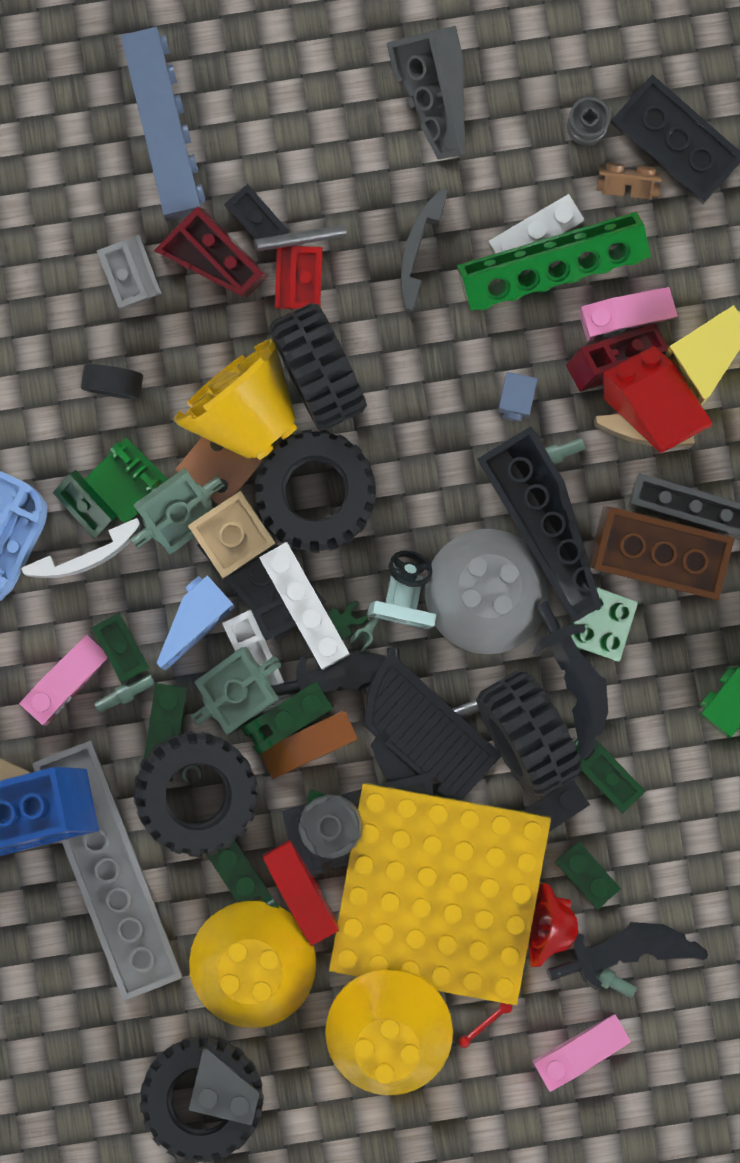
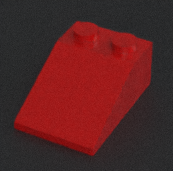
(655, 399)

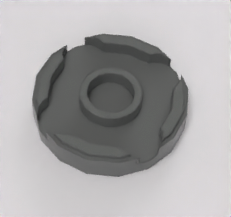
(330, 826)

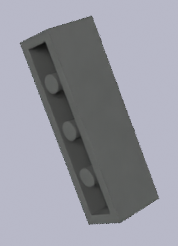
(686, 505)

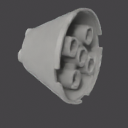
(486, 591)

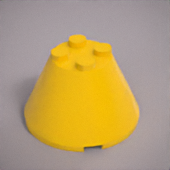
(244, 405)
(252, 964)
(389, 1032)

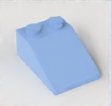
(197, 615)

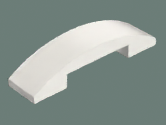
(121, 538)
(245, 632)

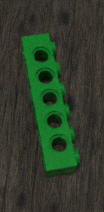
(537, 257)

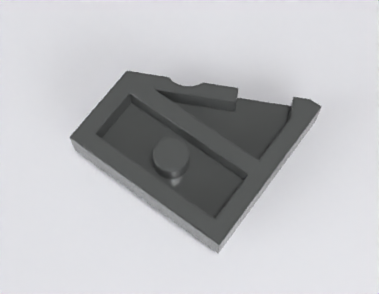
(222, 1091)

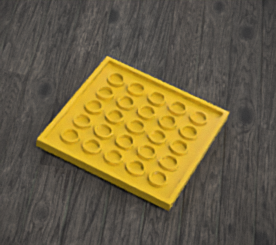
(441, 892)

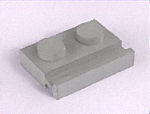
(129, 272)

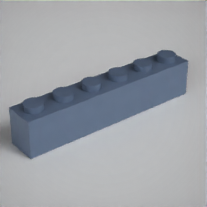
(161, 122)

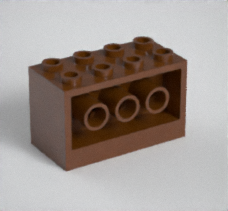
(661, 552)

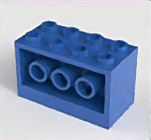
(45, 808)

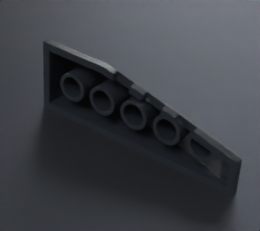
(544, 515)

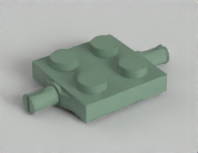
(172, 508)
(236, 690)

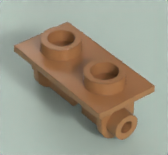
(641, 181)

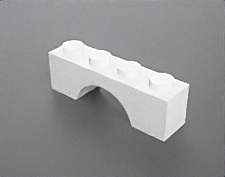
(304, 605)

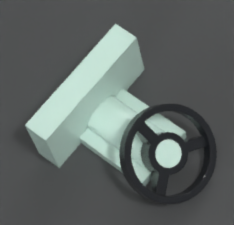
(404, 593)

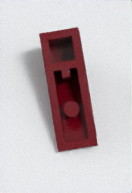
(592, 360)

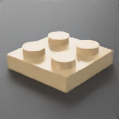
(231, 534)

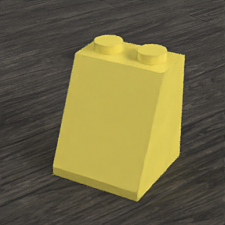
(707, 353)

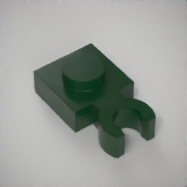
(344, 620)

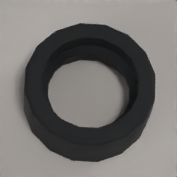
(112, 381)

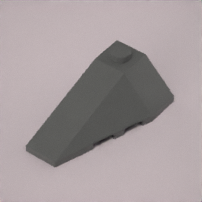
(433, 77)

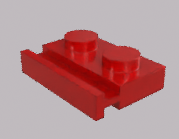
(298, 277)

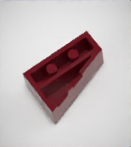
(211, 252)

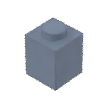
(517, 396)

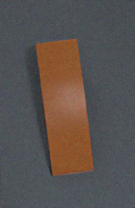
(309, 744)

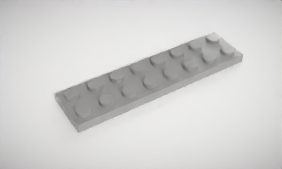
(116, 887)

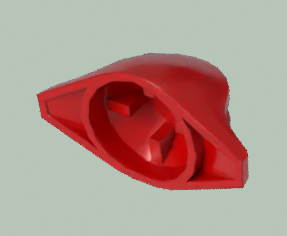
(552, 927)

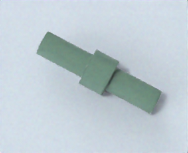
(557, 453)
(124, 693)
(609, 979)

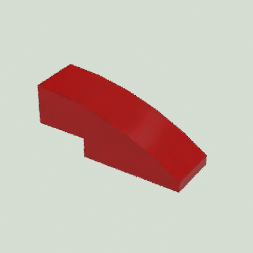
(301, 893)

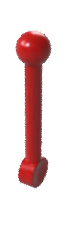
(464, 1041)

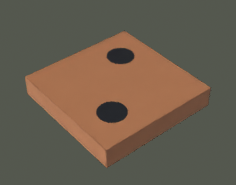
(211, 460)

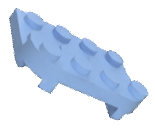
(21, 523)

